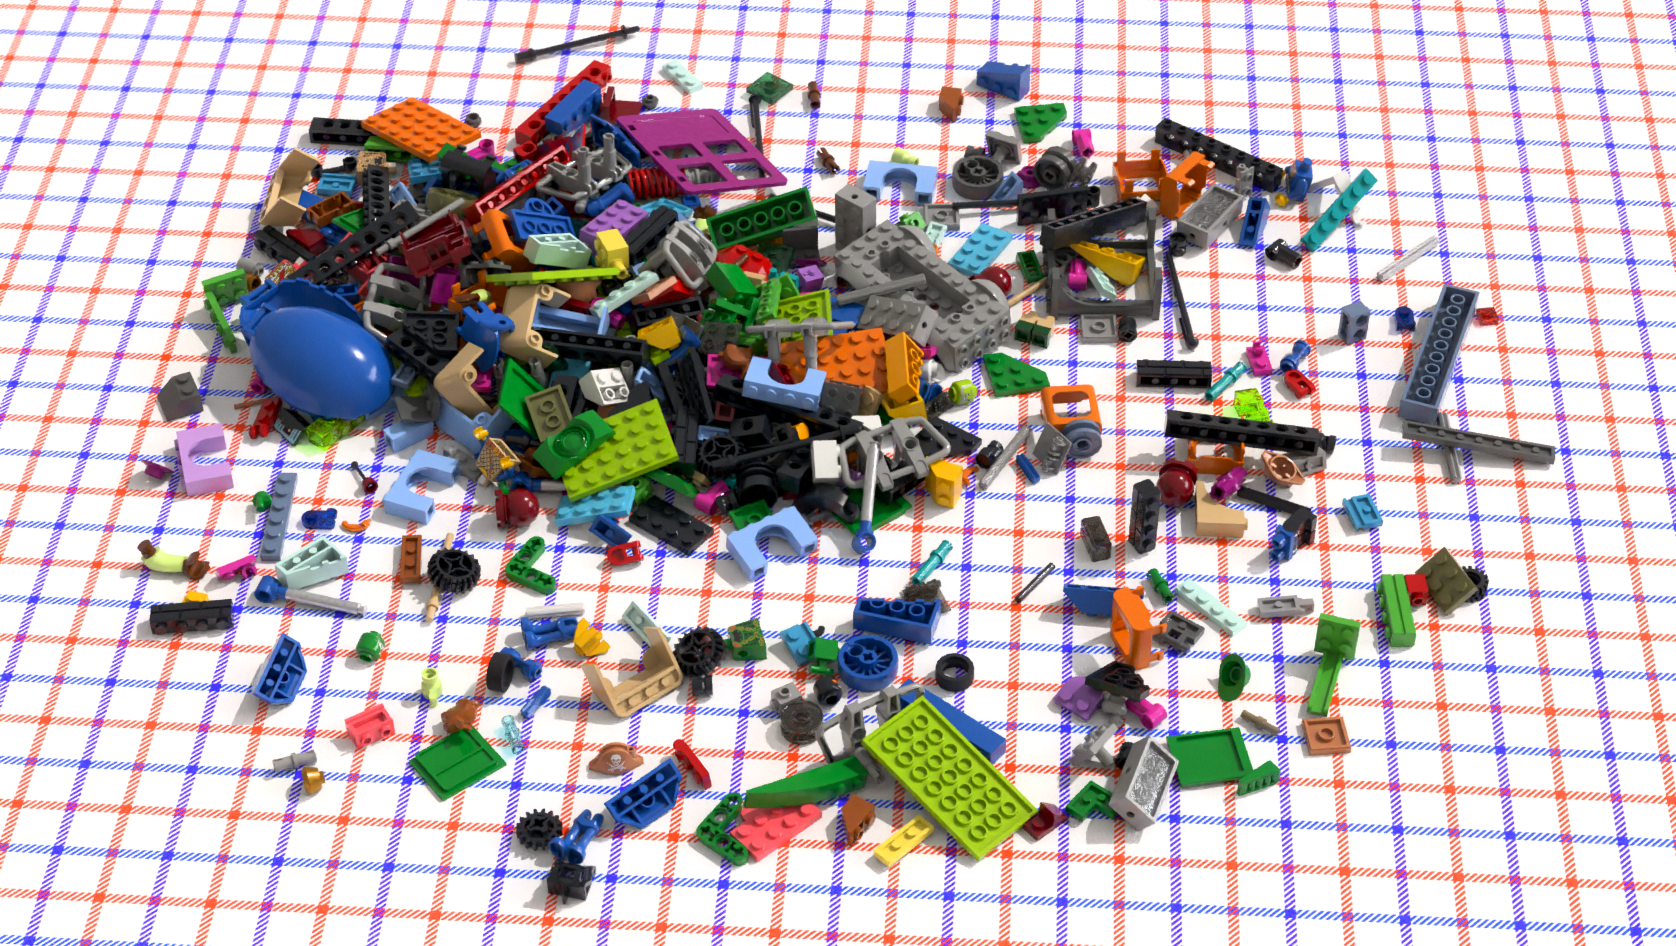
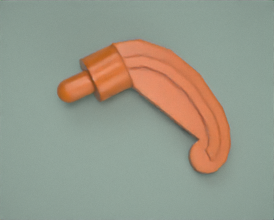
(966, 472)
(356, 527)

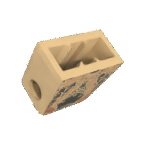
(374, 158)

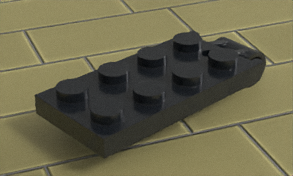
(1065, 201)

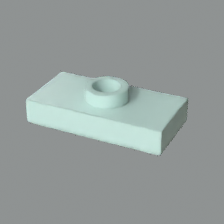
(936, 232)

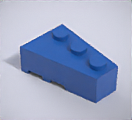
(1005, 79)

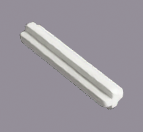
(555, 610)

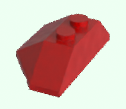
(756, 263)

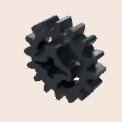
(539, 829)

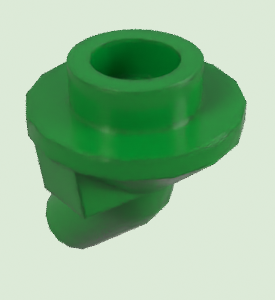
(262, 501)

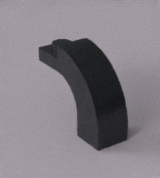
(827, 497)

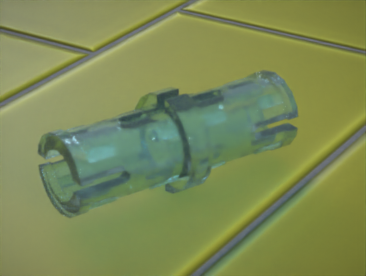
(516, 743)

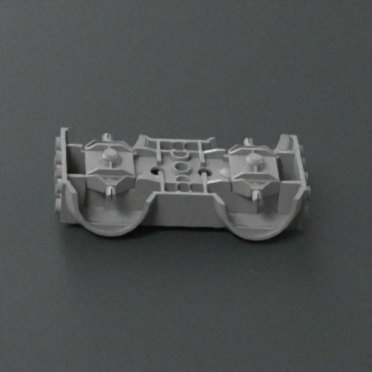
(970, 313)

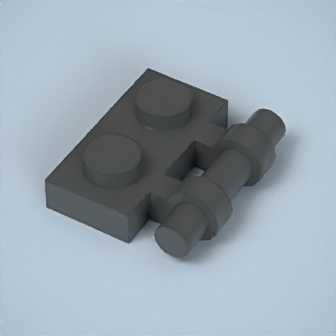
(1181, 627)

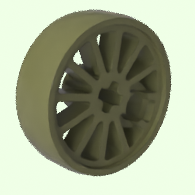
(441, 197)

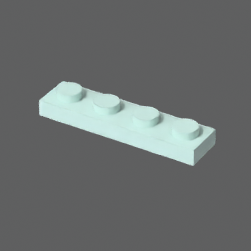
(625, 293)
(1211, 607)

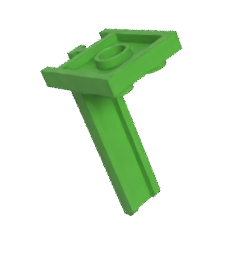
(222, 291)
(771, 293)
(1337, 641)

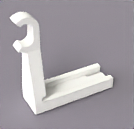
(1341, 182)

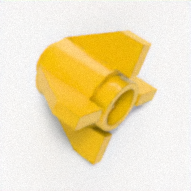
(588, 640)

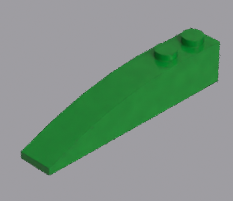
(810, 785)

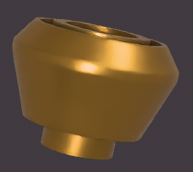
(312, 779)

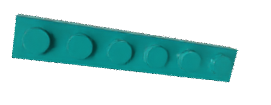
(1338, 210)

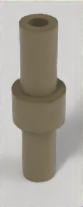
(1260, 722)

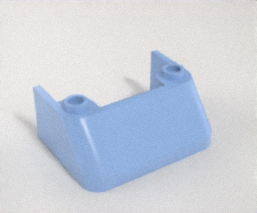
(567, 320)
(461, 427)

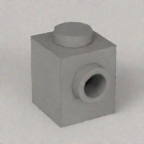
(784, 695)

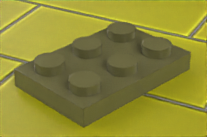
(549, 411)
(1447, 581)

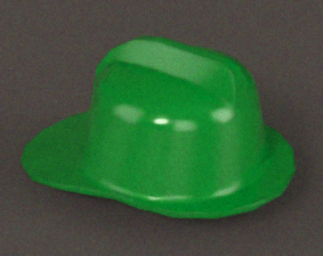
(1232, 677)

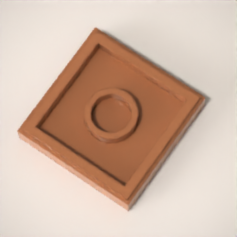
(654, 290)
(1326, 736)

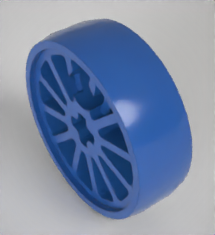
(863, 668)

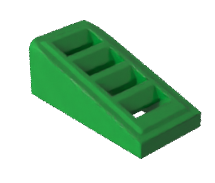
(1030, 255)
(1259, 778)

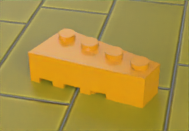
(902, 367)

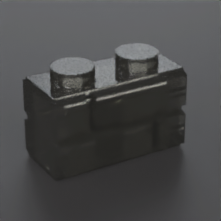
(1095, 538)

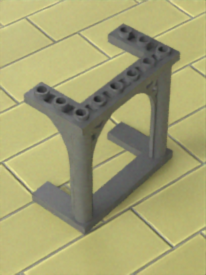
(1066, 302)

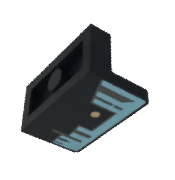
(291, 425)

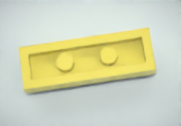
(903, 840)

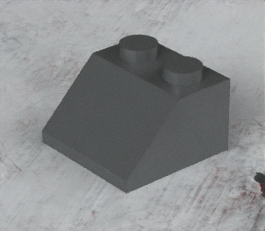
(180, 397)

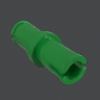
(1160, 585)

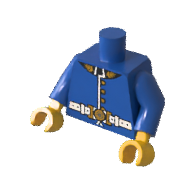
(1297, 181)

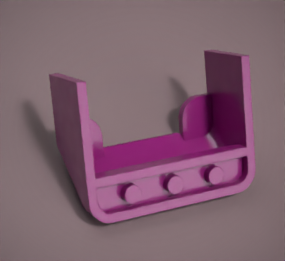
(438, 285)

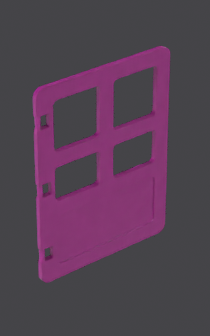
(695, 130)

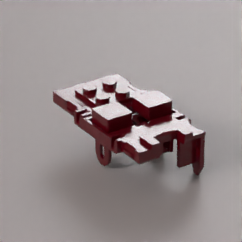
(436, 246)

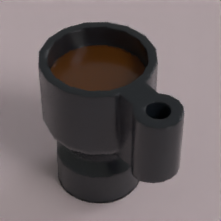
(989, 454)

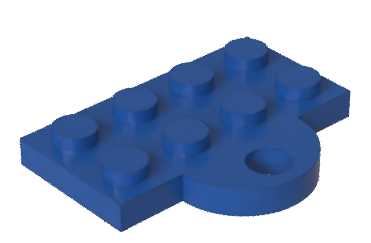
(537, 221)

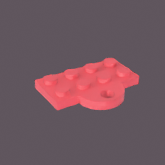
(770, 828)

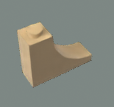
(1216, 519)

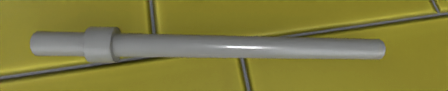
(392, 243)

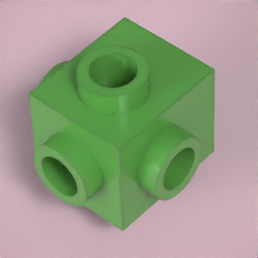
(913, 219)
(643, 489)

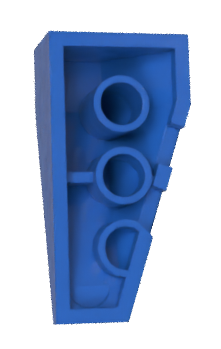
(621, 142)

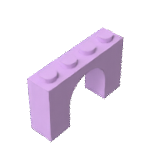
(202, 478)

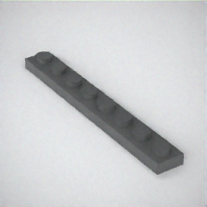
(1478, 442)

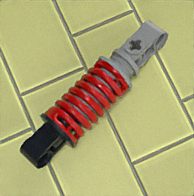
(656, 182)

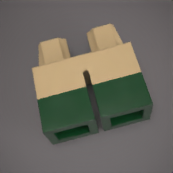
(1034, 329)

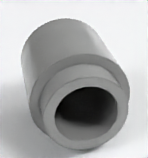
(250, 266)

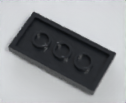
(671, 525)

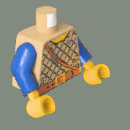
(495, 458)

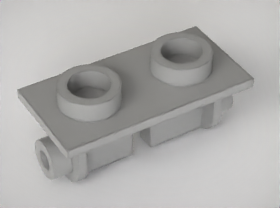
(1245, 180)

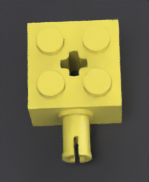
(612, 252)

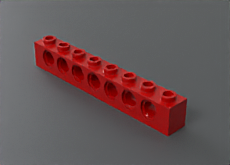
(534, 126)
(515, 185)

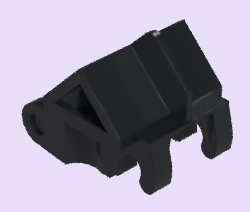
(567, 886)

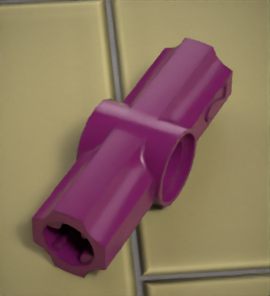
(1228, 483)

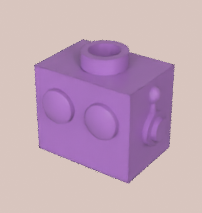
(810, 279)

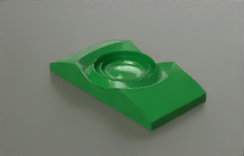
(573, 443)
(673, 482)

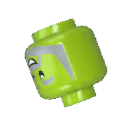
(962, 392)

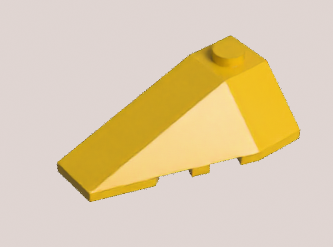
(1118, 266)

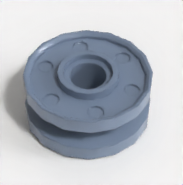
(1084, 436)

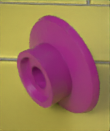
(1028, 178)
(809, 262)
(155, 470)

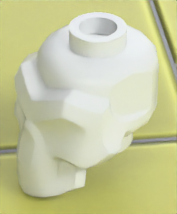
(931, 371)

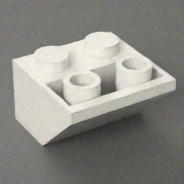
(605, 386)
(825, 462)

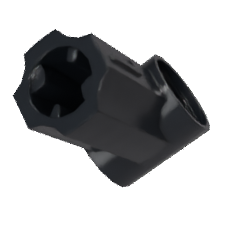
(1281, 251)

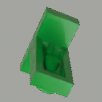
(745, 313)

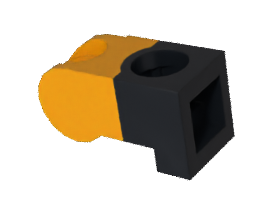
(786, 433)

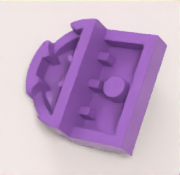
(1079, 698)

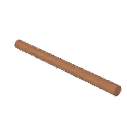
(252, 403)

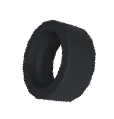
(500, 672)
(950, 683)

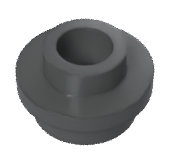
(650, 101)
(473, 120)

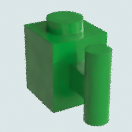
(822, 652)

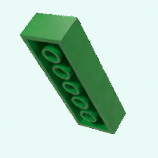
(762, 220)

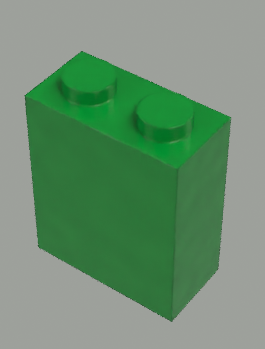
(731, 283)

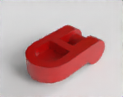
(1295, 379)
(617, 555)

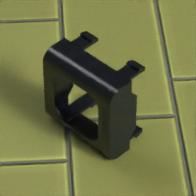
(480, 171)

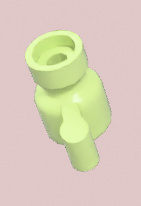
(903, 156)
(431, 686)

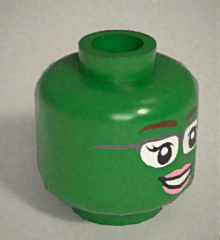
(370, 646)

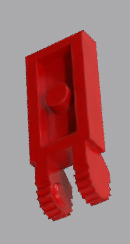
(265, 418)
(691, 762)

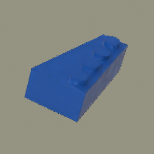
(574, 108)
(897, 618)

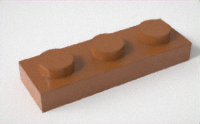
(411, 559)

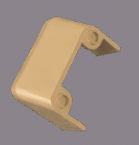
(285, 189)
(520, 308)
(455, 383)
(657, 678)

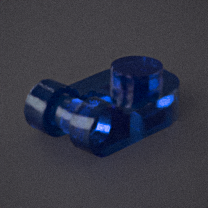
(1404, 319)
(319, 519)

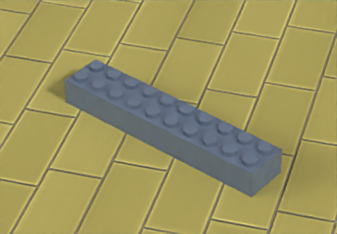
(1438, 354)

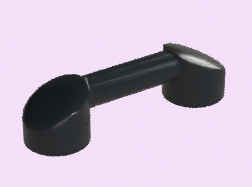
(349, 164)

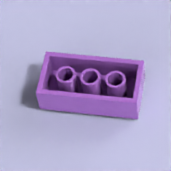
(618, 216)

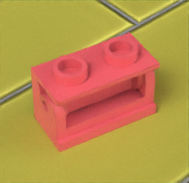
(369, 726)

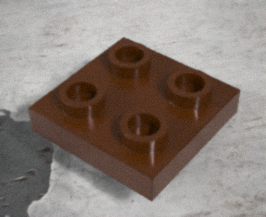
(531, 466)

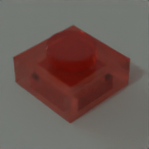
(1487, 316)

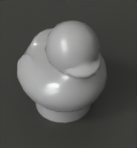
(1116, 706)

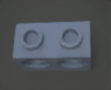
(1354, 322)

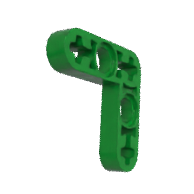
(525, 568)
(717, 830)

